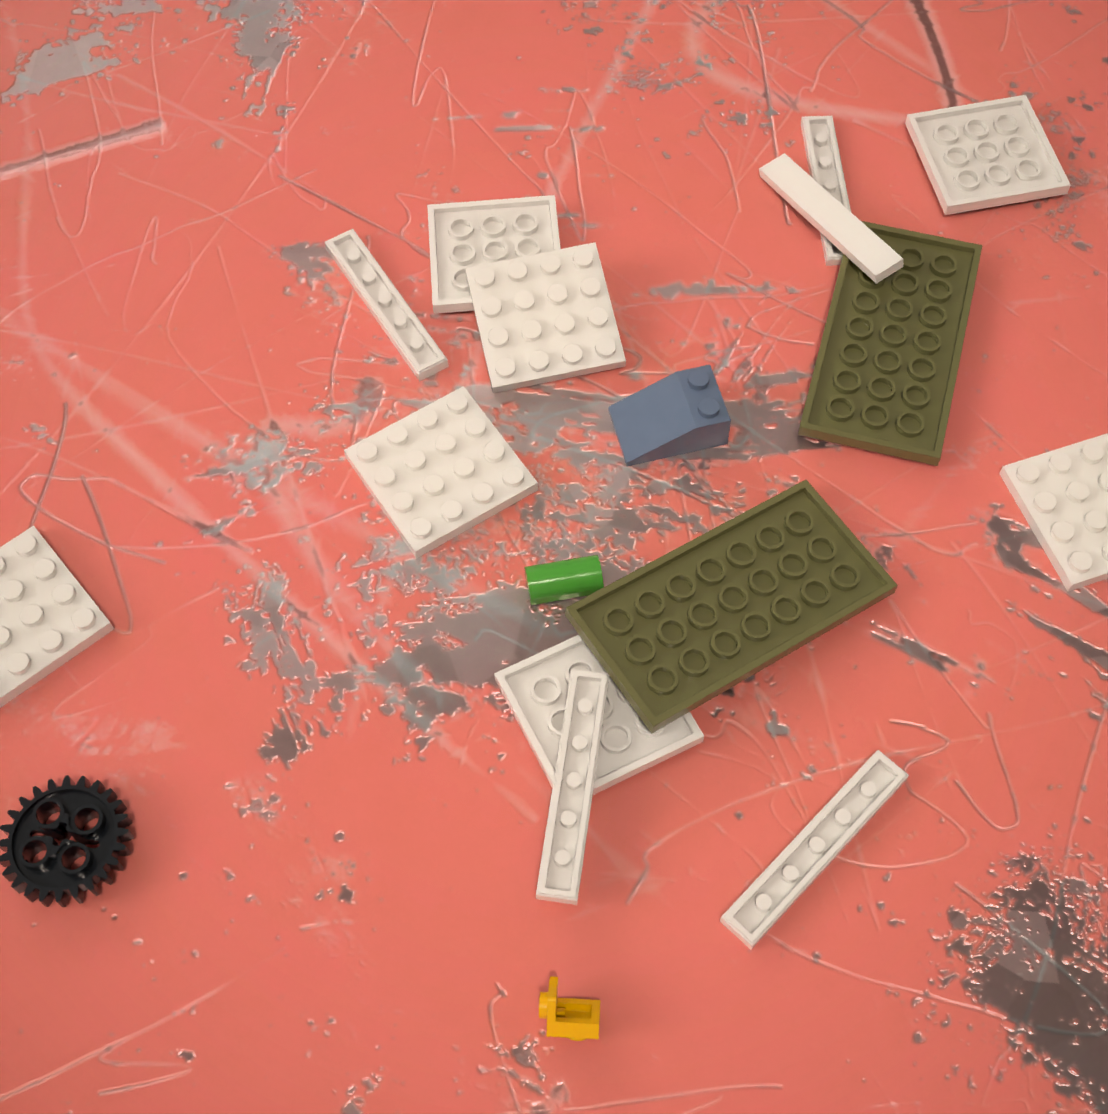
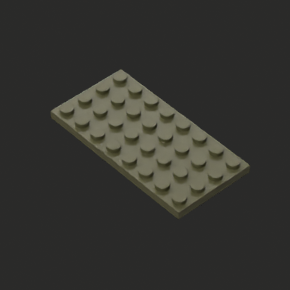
(894, 349)
(728, 604)

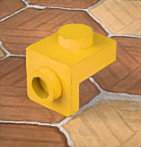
(568, 1016)

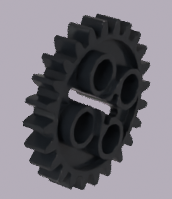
(53, 874)

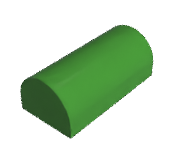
(563, 579)

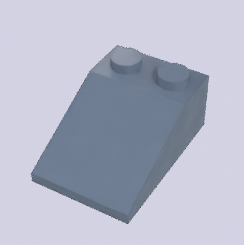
(671, 417)

